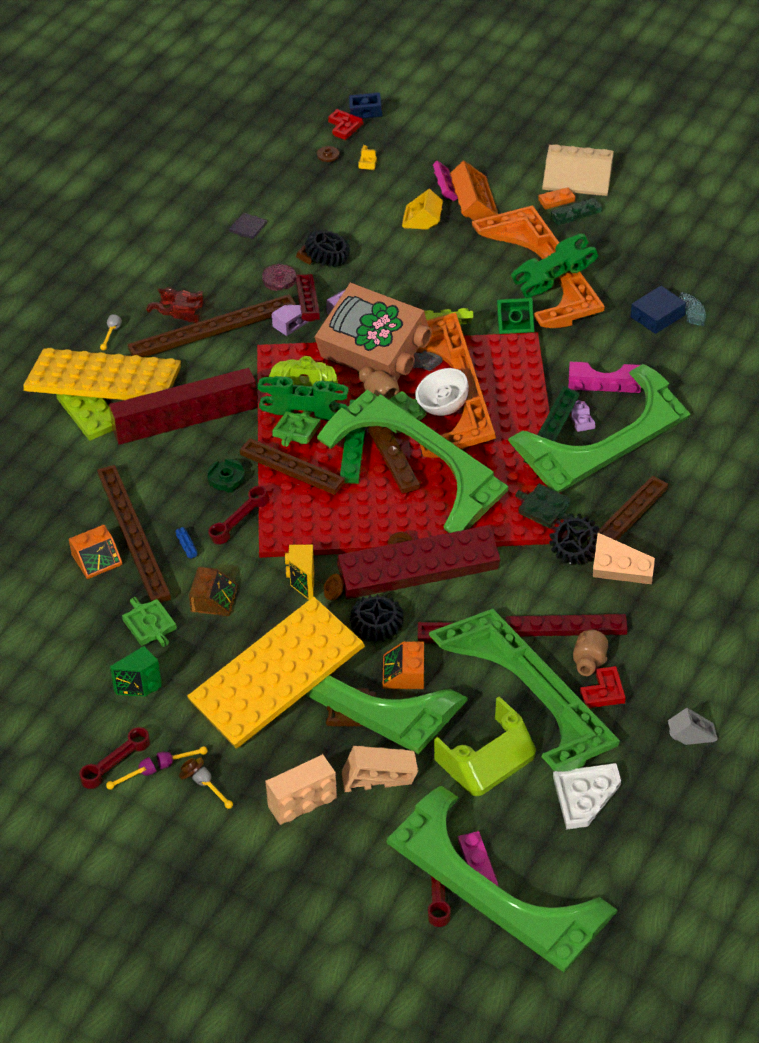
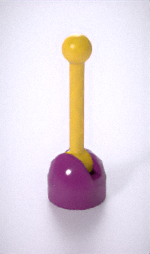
(165, 758)
(145, 767)

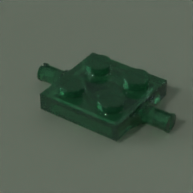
(544, 505)

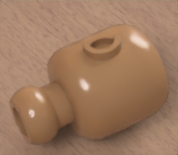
(379, 382)
(590, 651)

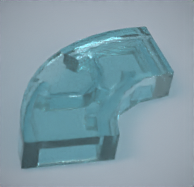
(694, 309)
(426, 360)

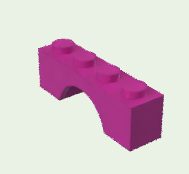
(585, 378)

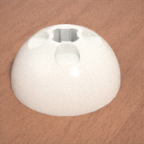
(443, 391)

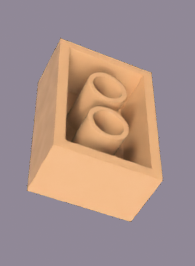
(301, 789)

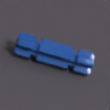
(186, 542)

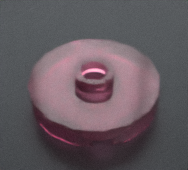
(279, 277)

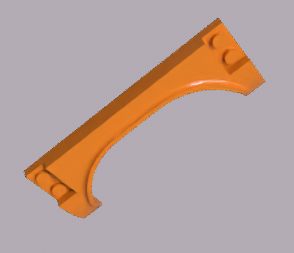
(529, 230)
(450, 344)

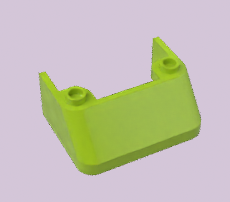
(495, 761)

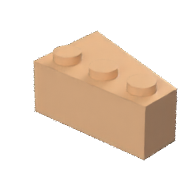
(621, 562)
(378, 766)

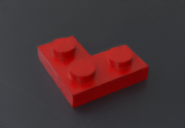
(345, 122)
(607, 692)

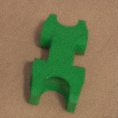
(542, 273)
(292, 397)

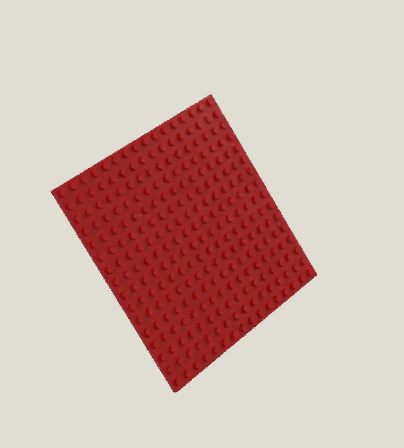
(375, 509)

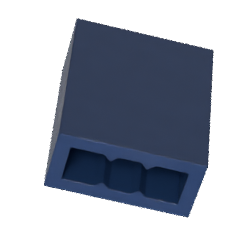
(658, 309)

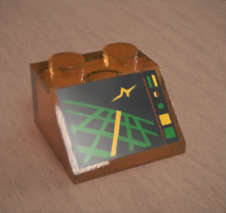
(212, 592)

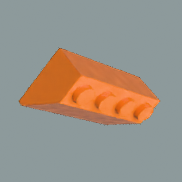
(473, 192)

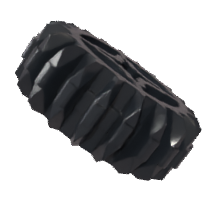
(327, 248)
(568, 542)
(388, 615)

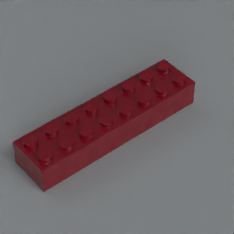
(183, 406)
(418, 562)

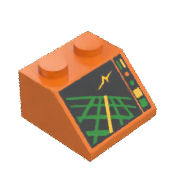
(95, 551)
(404, 666)

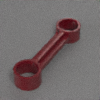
(238, 515)
(114, 757)
(438, 903)

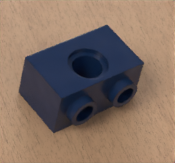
(366, 105)

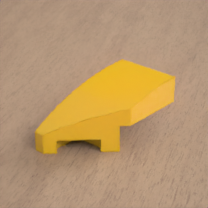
(368, 159)

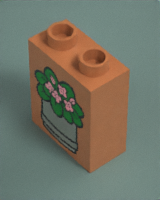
(373, 332)

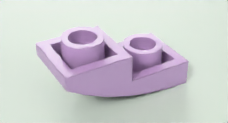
(581, 417)

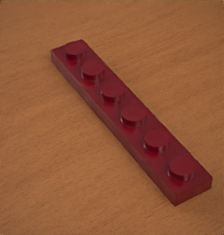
(307, 297)
(567, 624)

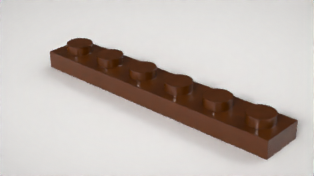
(394, 458)
(292, 466)
(633, 508)

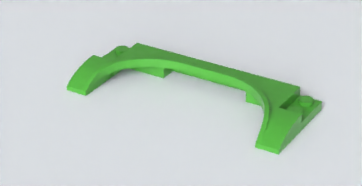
(566, 465)
(475, 482)
(493, 639)
(404, 721)
(551, 932)

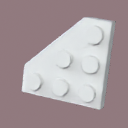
(585, 792)

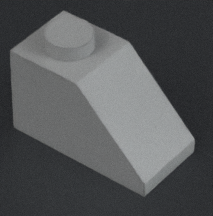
(691, 728)

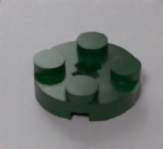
(226, 483)

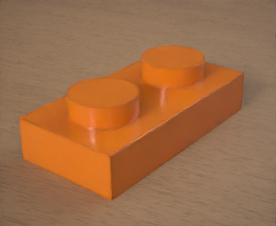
(556, 198)

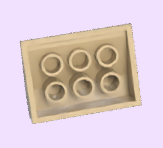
(579, 169)

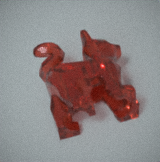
(182, 304)

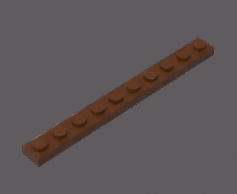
(208, 327)
(133, 534)

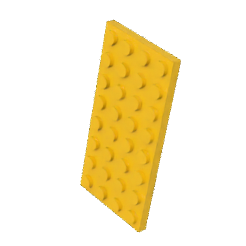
(100, 374)
(275, 672)

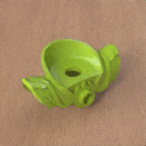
(306, 365)

